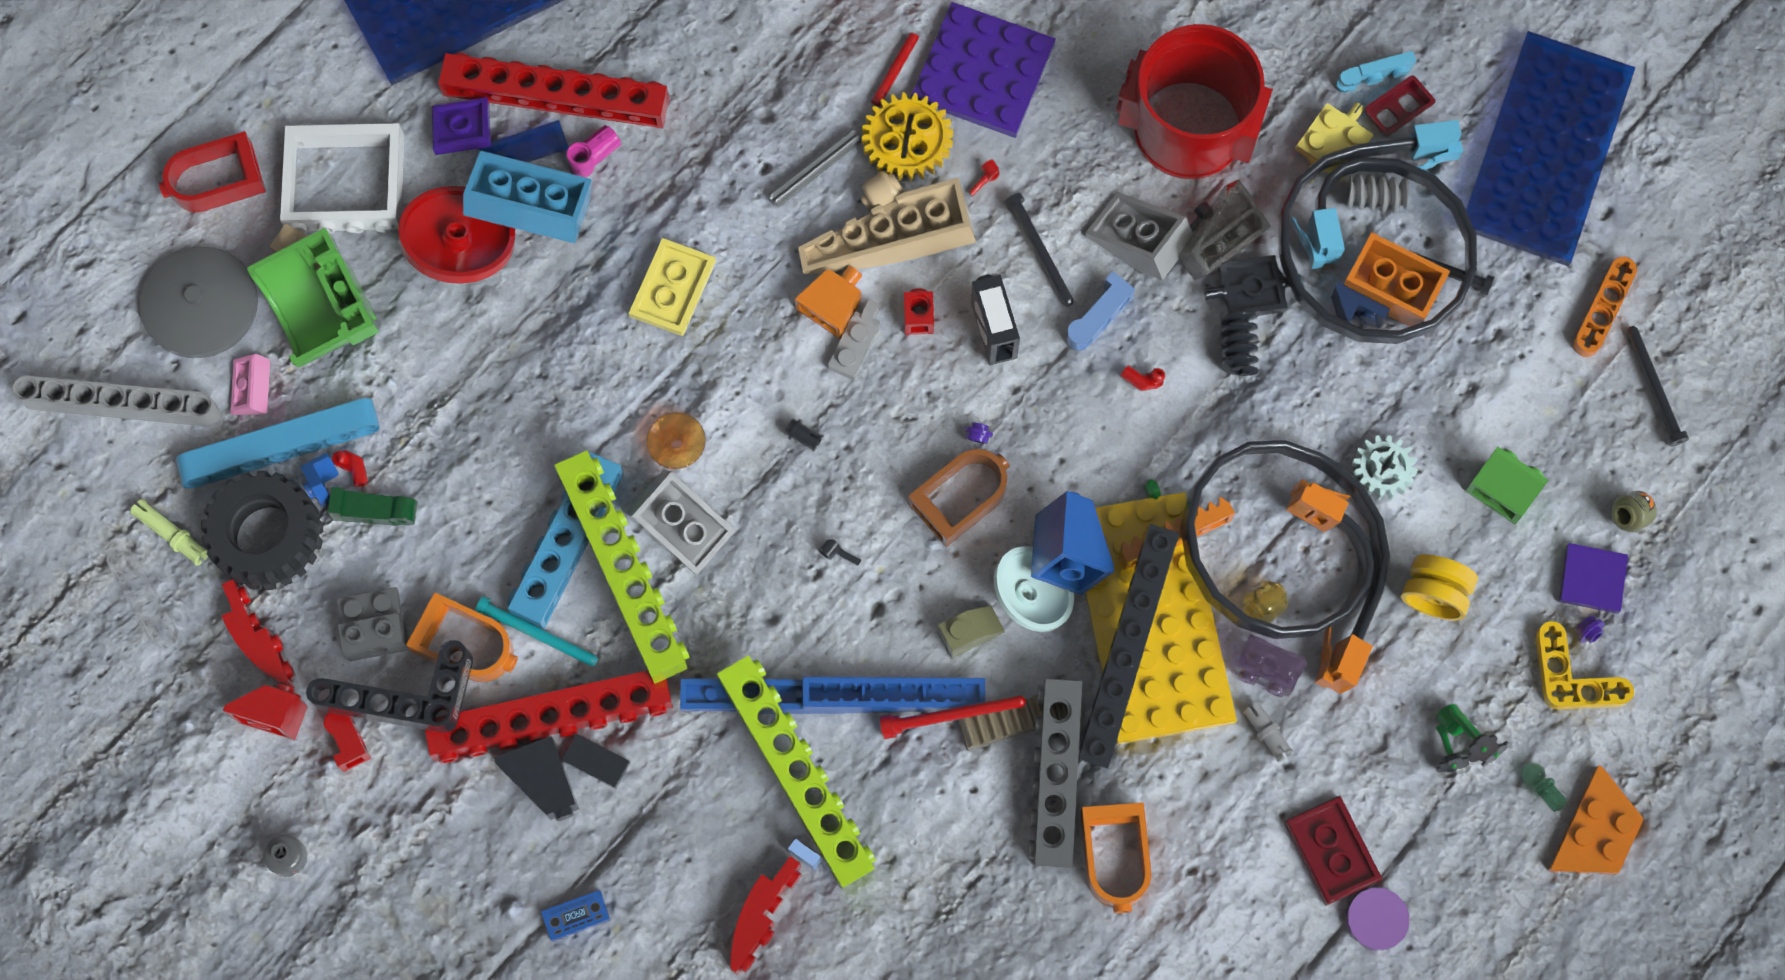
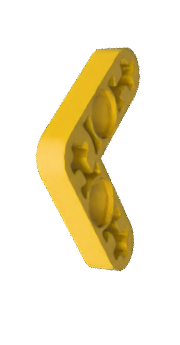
(1564, 681)

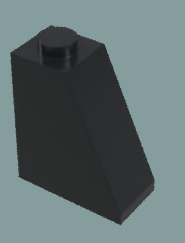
(541, 777)

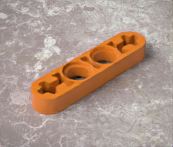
(1604, 306)

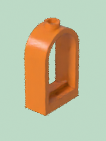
(433, 618)
(1109, 816)

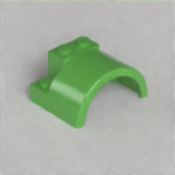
(315, 305)

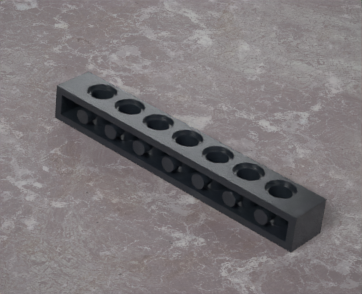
(1128, 646)

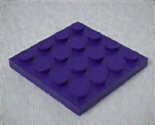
(984, 69)

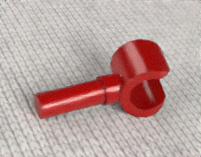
(991, 173)

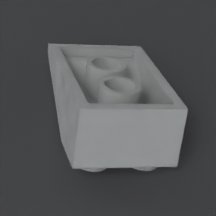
(1141, 234)
(680, 521)

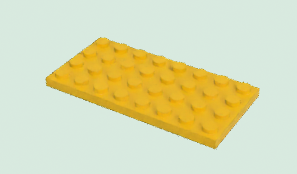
(1182, 668)

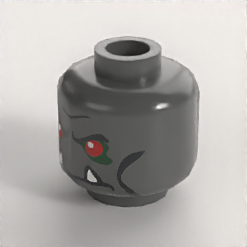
(293, 860)

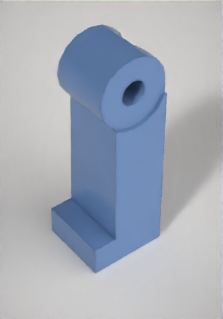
(1084, 331)

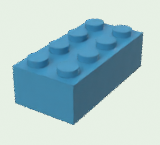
(527, 197)

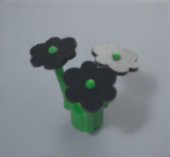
(1482, 748)

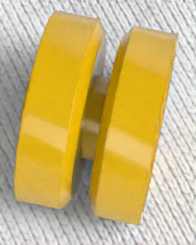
(1439, 587)

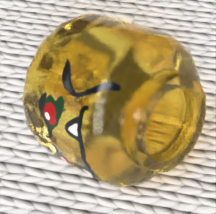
(1265, 601)

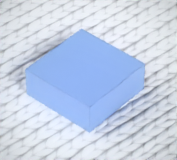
(804, 854)

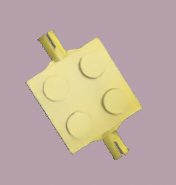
(1331, 133)

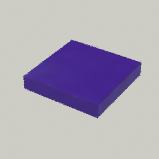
(461, 126)
(1593, 578)

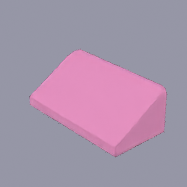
(250, 385)

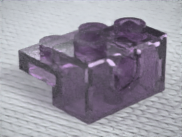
(1258, 653)

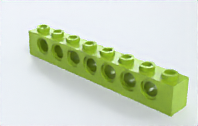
(573, 474)
(749, 671)

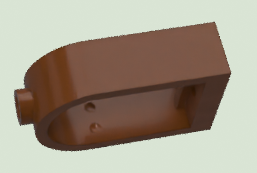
(934, 518)

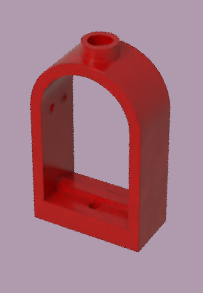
(182, 160)

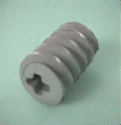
(1377, 193)

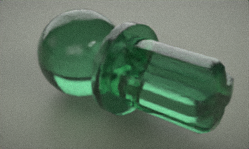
(1535, 776)

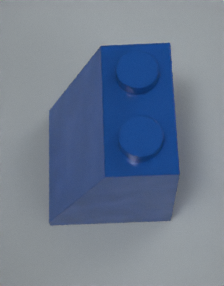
(1070, 545)

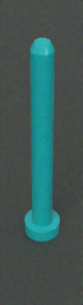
(486, 608)

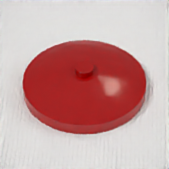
(449, 244)

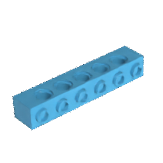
(540, 609)

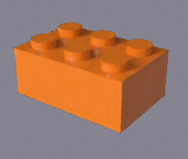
(1397, 279)

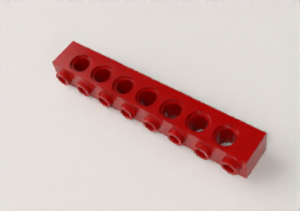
(510, 92)
(534, 707)

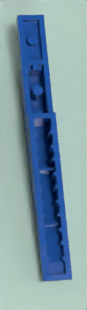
(842, 694)

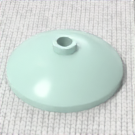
(1026, 599)

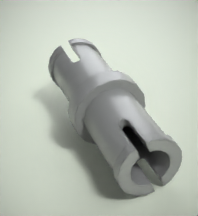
(1268, 732)

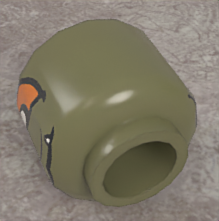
(1633, 511)

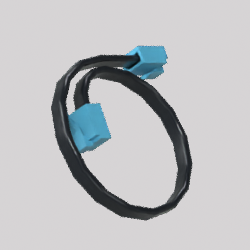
(1326, 244)

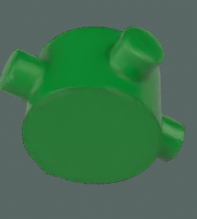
(1152, 489)

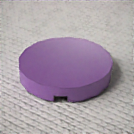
(1378, 919)

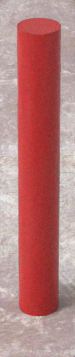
(895, 69)

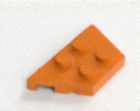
(1599, 830)

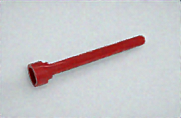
(894, 725)

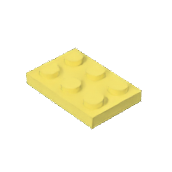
(672, 287)

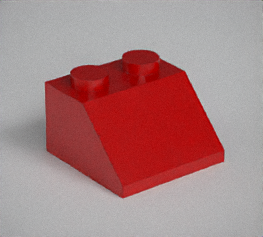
(270, 710)

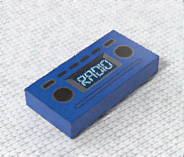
(575, 915)

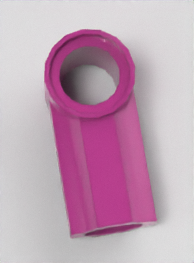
(593, 149)

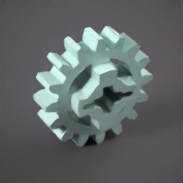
(1396, 474)

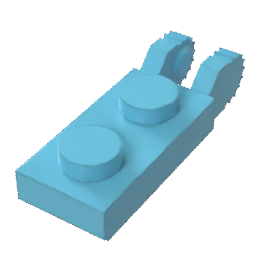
(1375, 71)

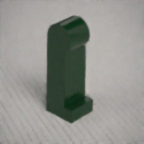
(371, 508)

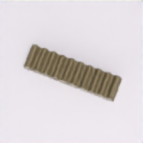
(1006, 724)

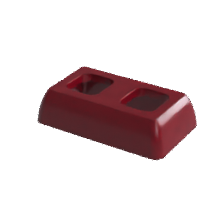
(1390, 102)

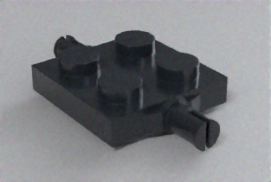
(1251, 286)

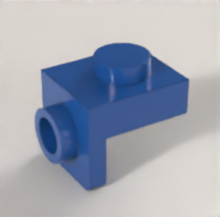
(317, 473)

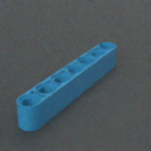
(277, 443)

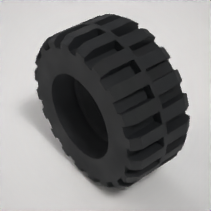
(239, 502)

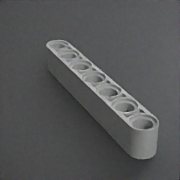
(105, 393)

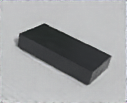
(596, 761)

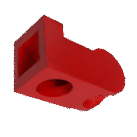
(349, 740)

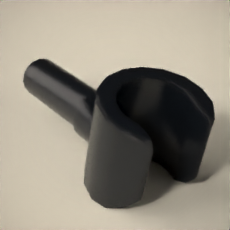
(1200, 211)
(831, 548)

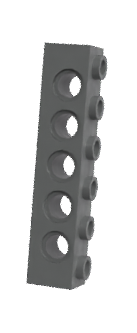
(1070, 695)

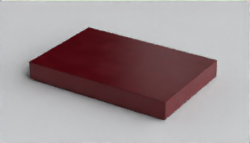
(1333, 850)

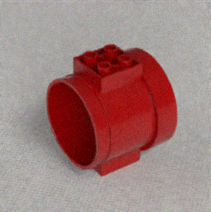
(1202, 57)

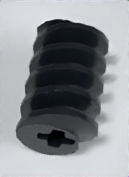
(1237, 344)

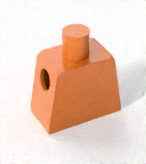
(831, 300)

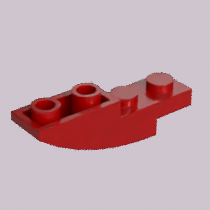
(258, 645)
(753, 925)

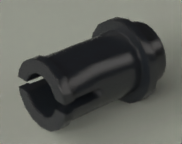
(803, 434)

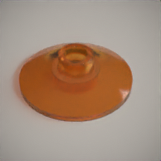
(671, 428)

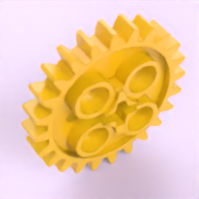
(933, 141)

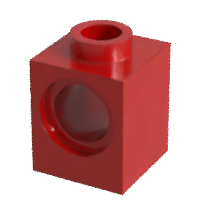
(918, 323)

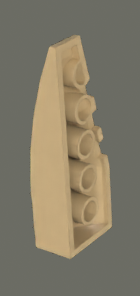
(903, 230)

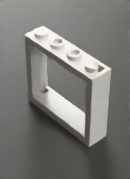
(343, 136)

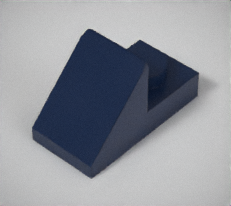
(1350, 303)

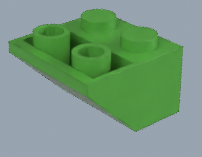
(1507, 484)

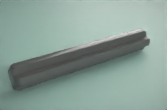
(814, 168)

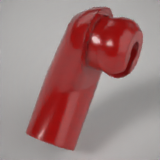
(1145, 381)
(352, 463)

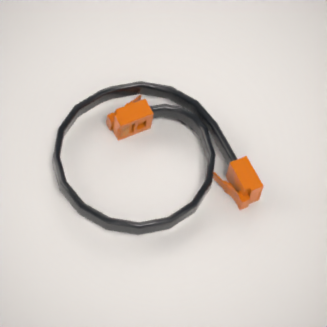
(1324, 511)

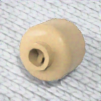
(880, 190)

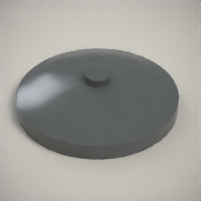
(198, 302)

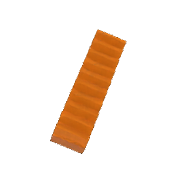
(1206, 521)

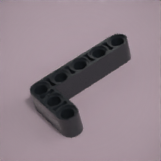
(399, 701)

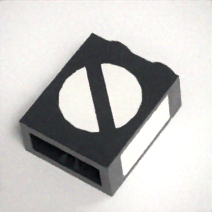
(994, 319)

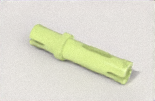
(178, 539)

